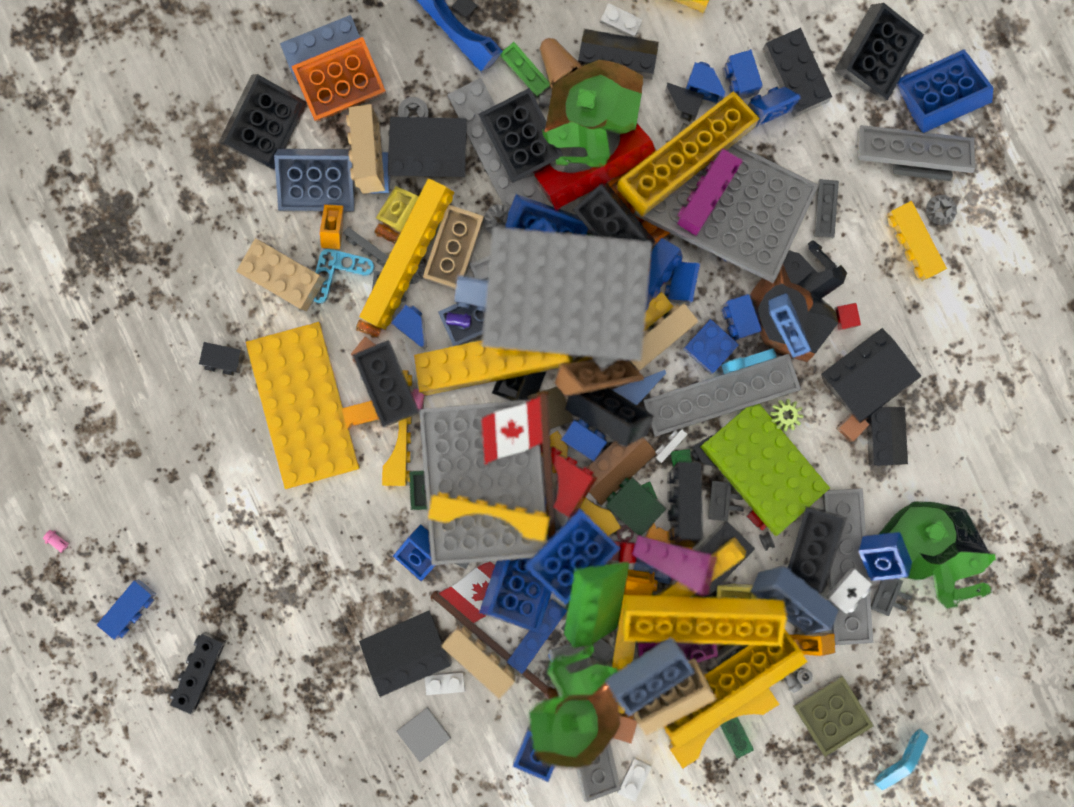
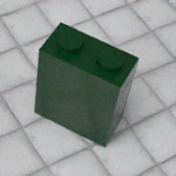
(635, 506)

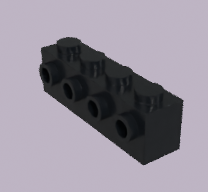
(198, 672)

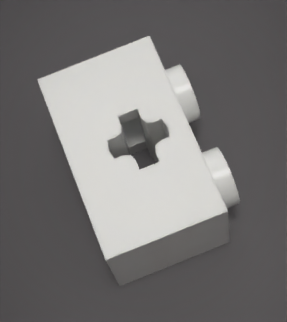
(839, 593)

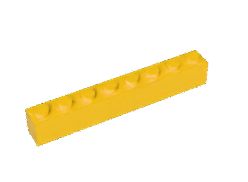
(407, 254)

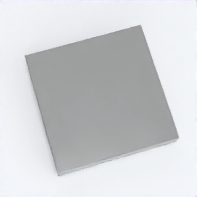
(423, 734)

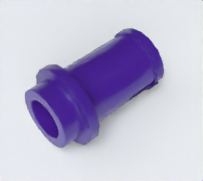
(458, 319)

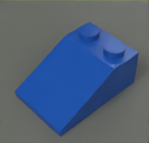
(773, 104)

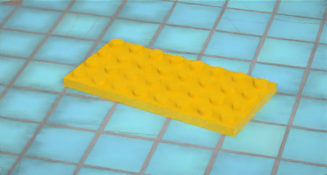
(302, 405)

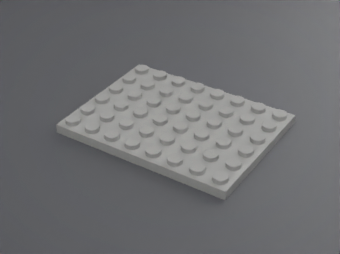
(753, 217)
(566, 294)
(457, 467)

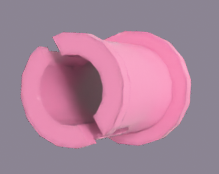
(419, 398)
(55, 540)

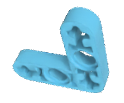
(336, 263)
(748, 361)
(906, 764)

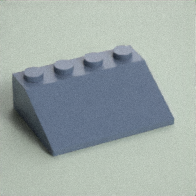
(314, 179)

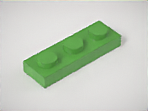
(525, 69)

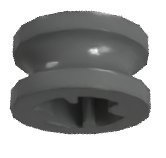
(766, 541)

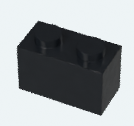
(222, 358)

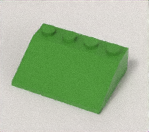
(595, 603)

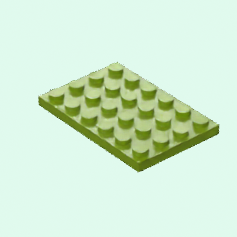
(765, 468)

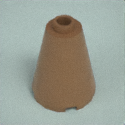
(557, 60)

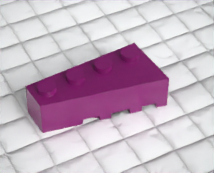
(709, 192)
(682, 564)
(699, 651)

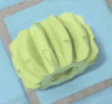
(785, 408)

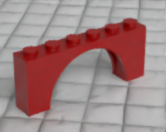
(566, 187)
(573, 482)

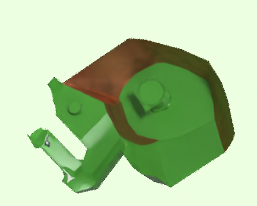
(588, 104)
(573, 731)

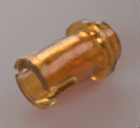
(386, 233)
(368, 328)

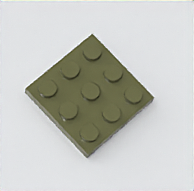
(833, 716)

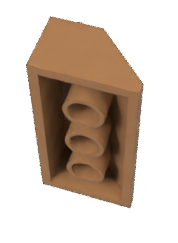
(588, 376)
(616, 464)

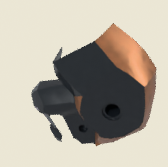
(805, 291)

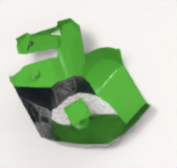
(944, 545)

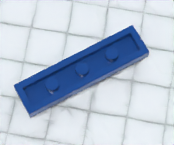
(534, 641)

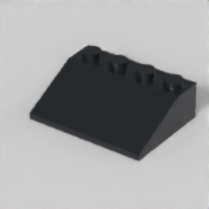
(879, 51)
(262, 121)
(518, 135)
(427, 147)
(870, 375)
(405, 653)

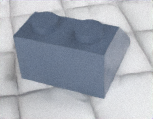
(471, 292)

